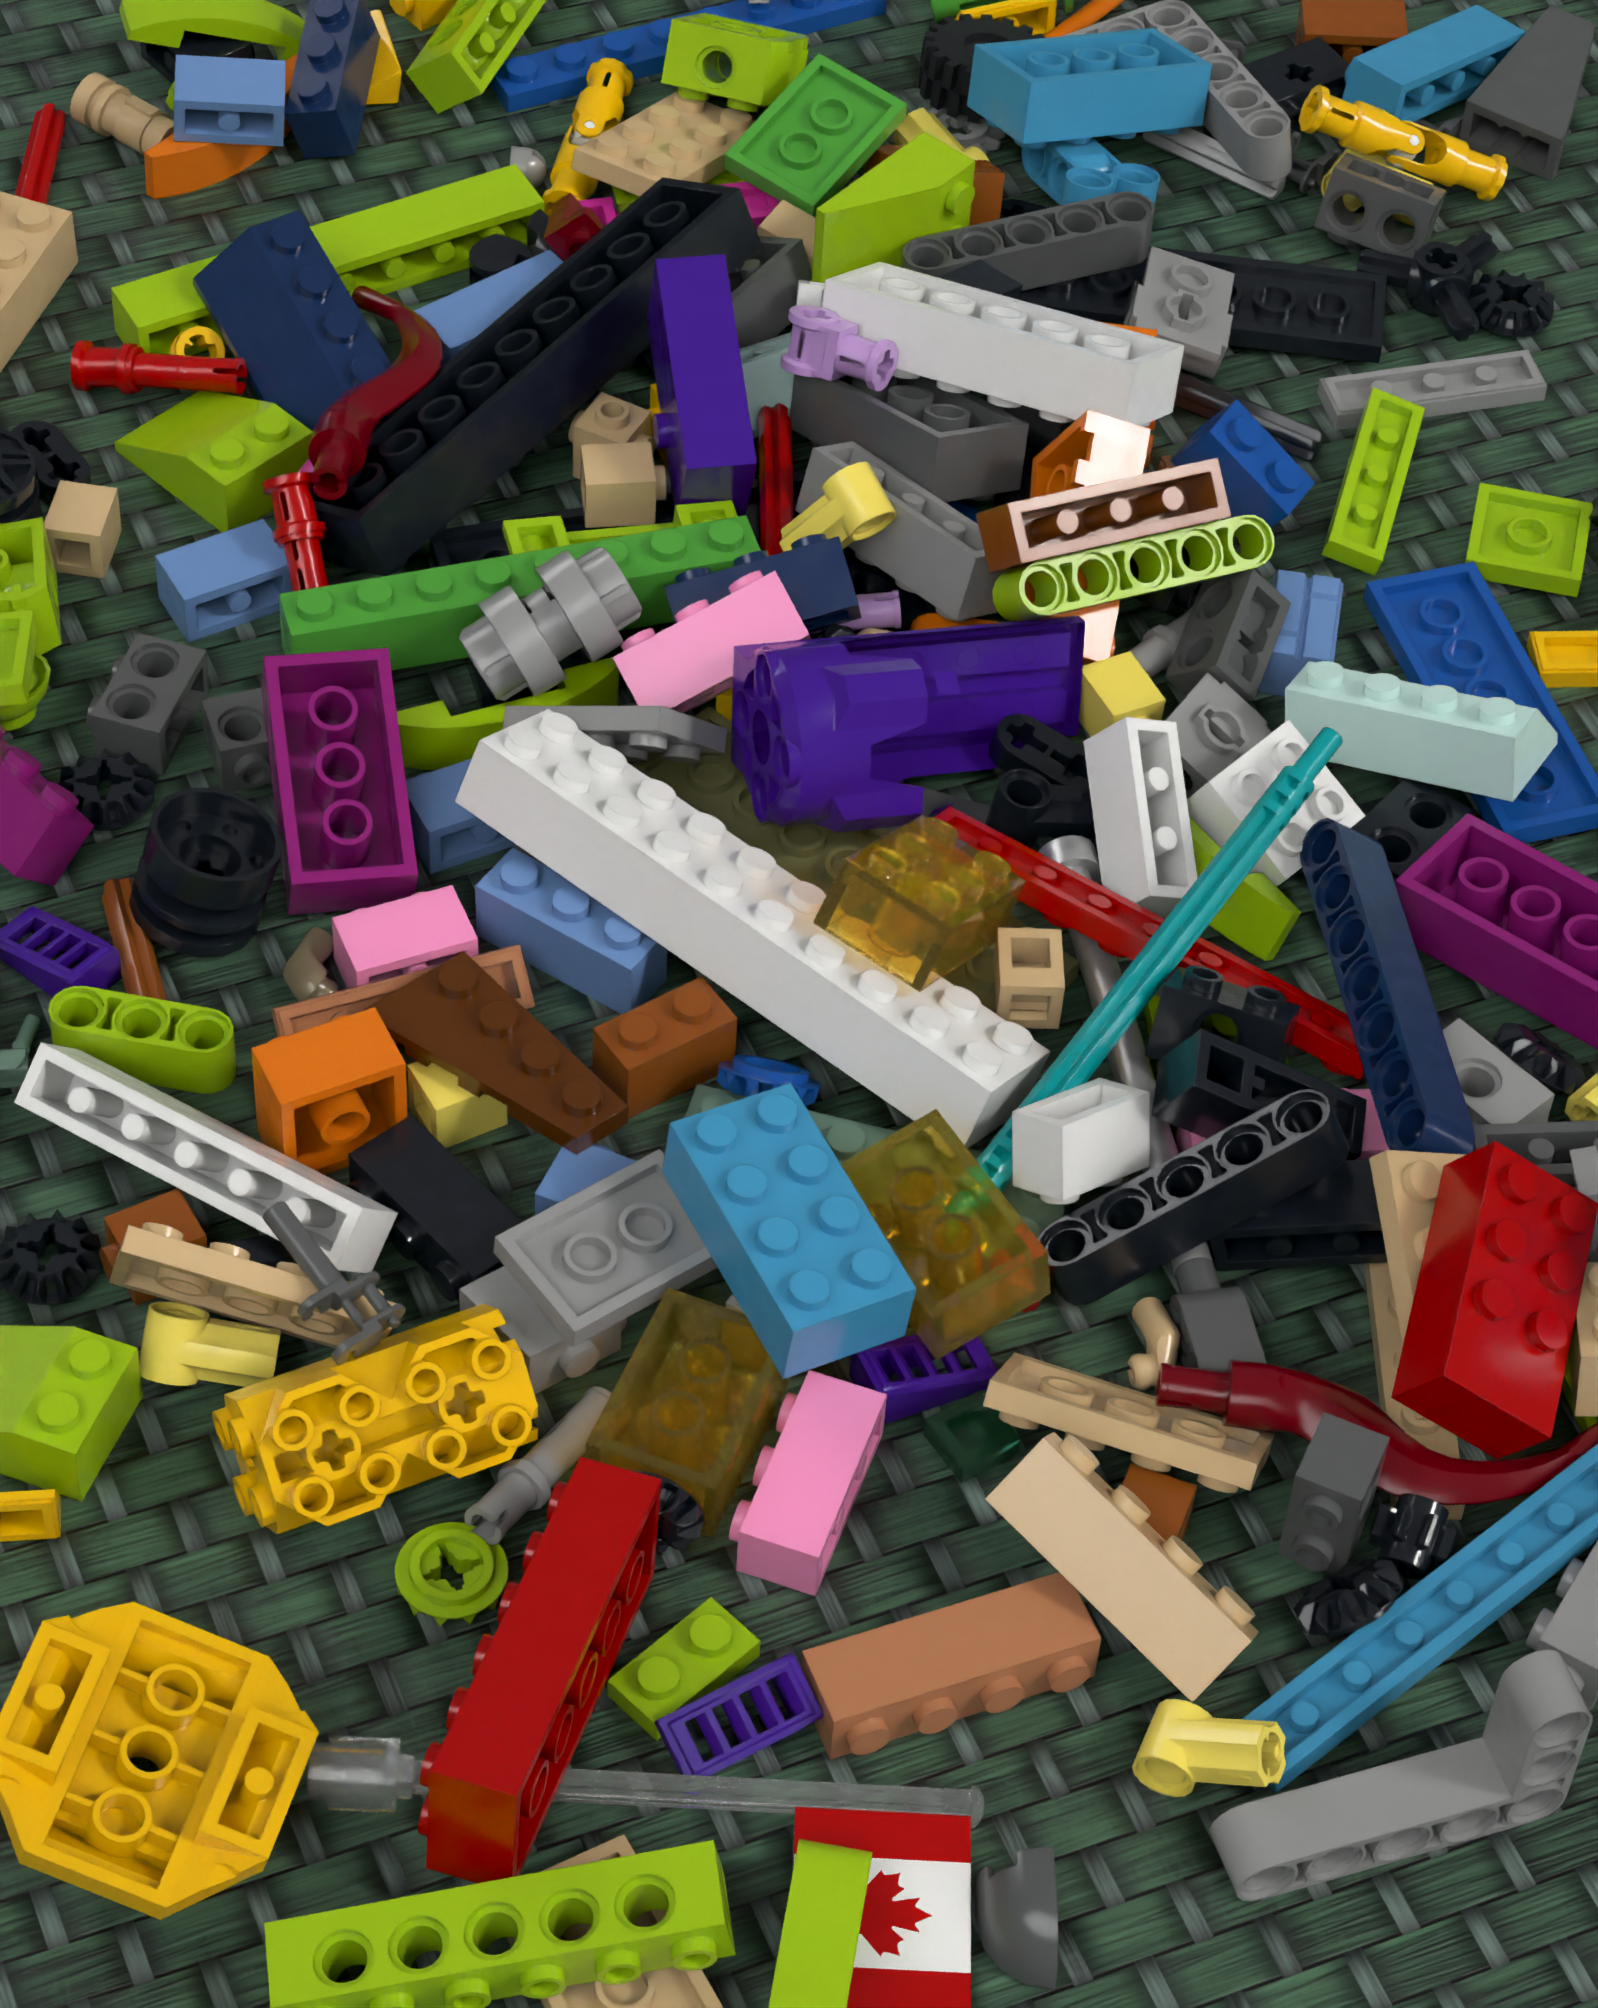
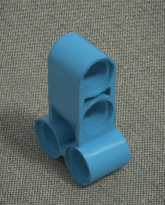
(1085, 172)

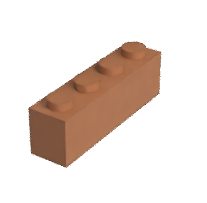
(951, 1664)

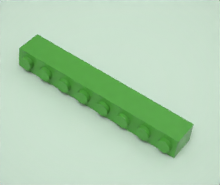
(426, 609)

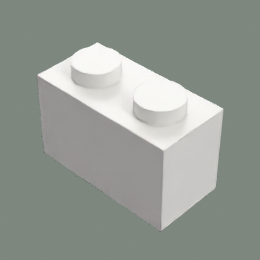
(1080, 1140)

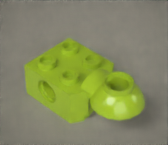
(761, 60)
(30, 583)

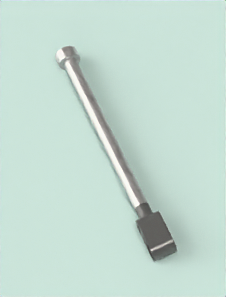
(1211, 1319)

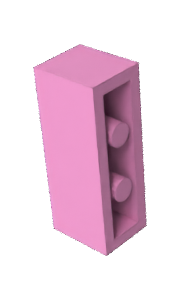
(696, 655)
(808, 1482)

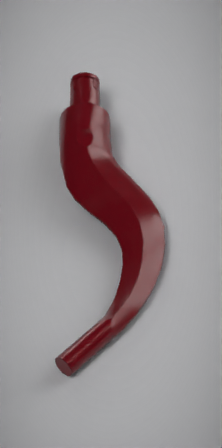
(346, 427)
(1294, 1401)

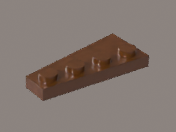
(500, 1050)

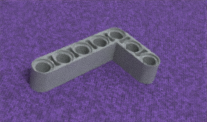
(1237, 106)
(1419, 1802)

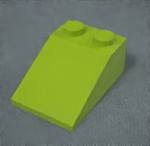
(904, 197)
(218, 454)
(63, 1404)

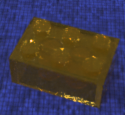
(920, 901)
(950, 1232)
(691, 1402)

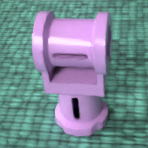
(829, 349)

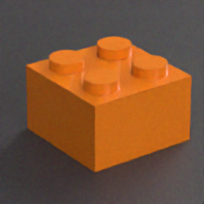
(329, 1089)

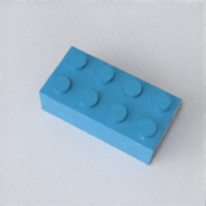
(1088, 86)
(788, 1230)

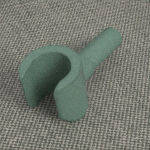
(14, 1061)

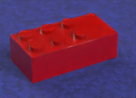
(1496, 1301)

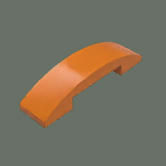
(188, 166)

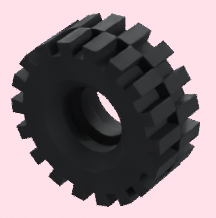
(949, 58)

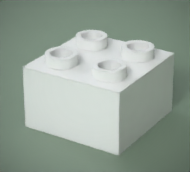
(1234, 791)

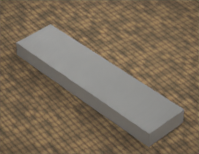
(1438, 386)

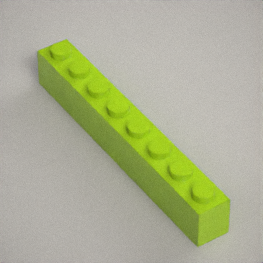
(372, 248)

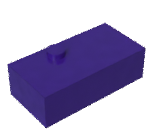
(700, 382)

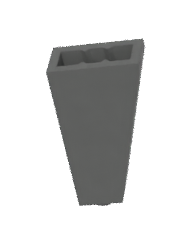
(1532, 95)

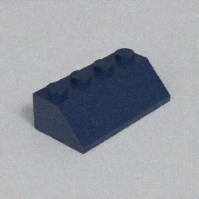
(289, 318)

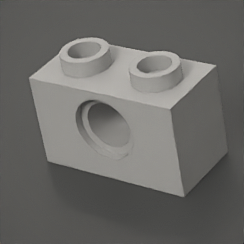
(1492, 1082)

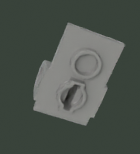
(1187, 307)
(1214, 729)

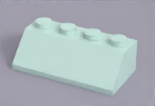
(1421, 729)

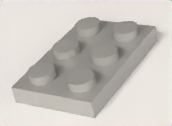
(637, 730)
(605, 1250)

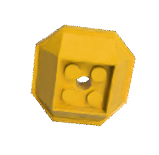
(159, 1691)

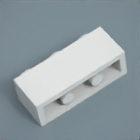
(1141, 812)

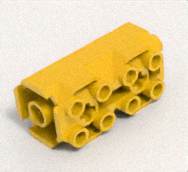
(406, 1411)

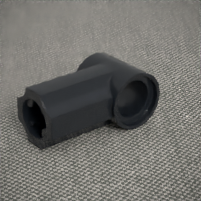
(1033, 808)

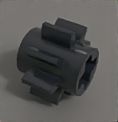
(1413, 1535)

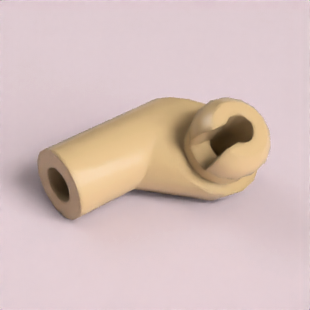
(1161, 1342)

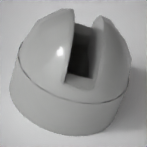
(530, 163)

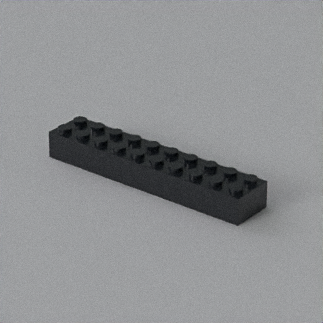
(524, 375)

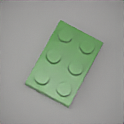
(815, 135)

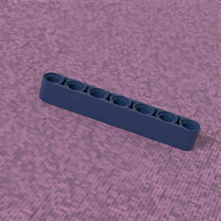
(1385, 992)

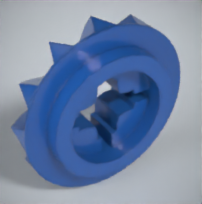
(756, 1074)

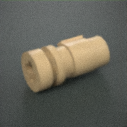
(115, 112)

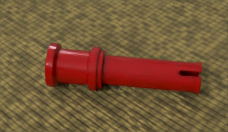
(133, 369)
(298, 528)

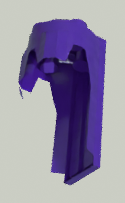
(846, 717)

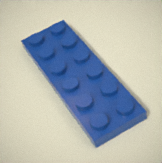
(1456, 635)

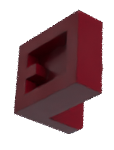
(570, 226)

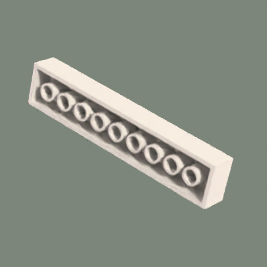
(746, 924)

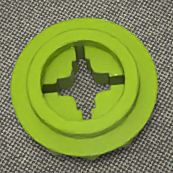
(420, 1567)

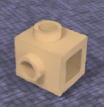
(608, 422)

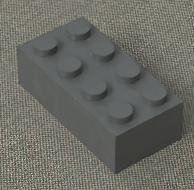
(932, 436)

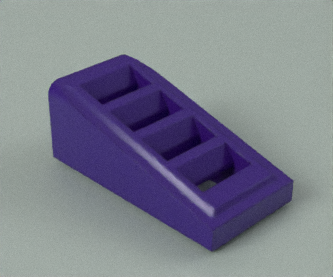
(96, 958)
(912, 1394)
(793, 1692)

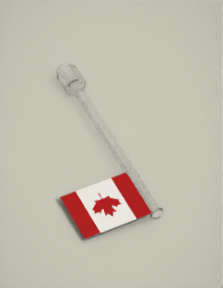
(919, 1881)

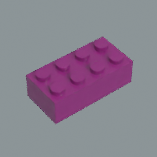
(338, 780)
(1509, 922)

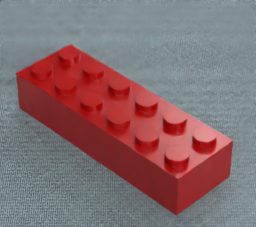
(539, 1673)

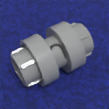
(576, 608)

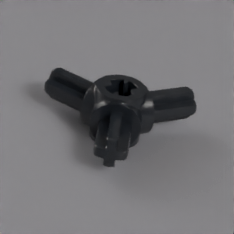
(1437, 278)

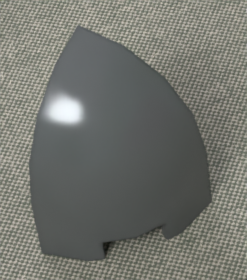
(1020, 1917)

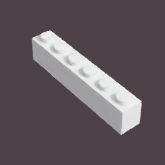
(201, 1154)

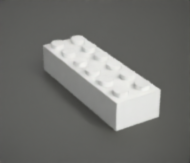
(1008, 346)

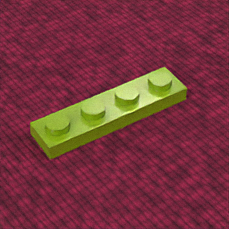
(1373, 481)

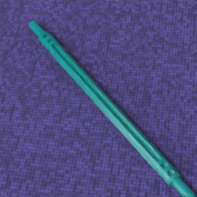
(1171, 940)

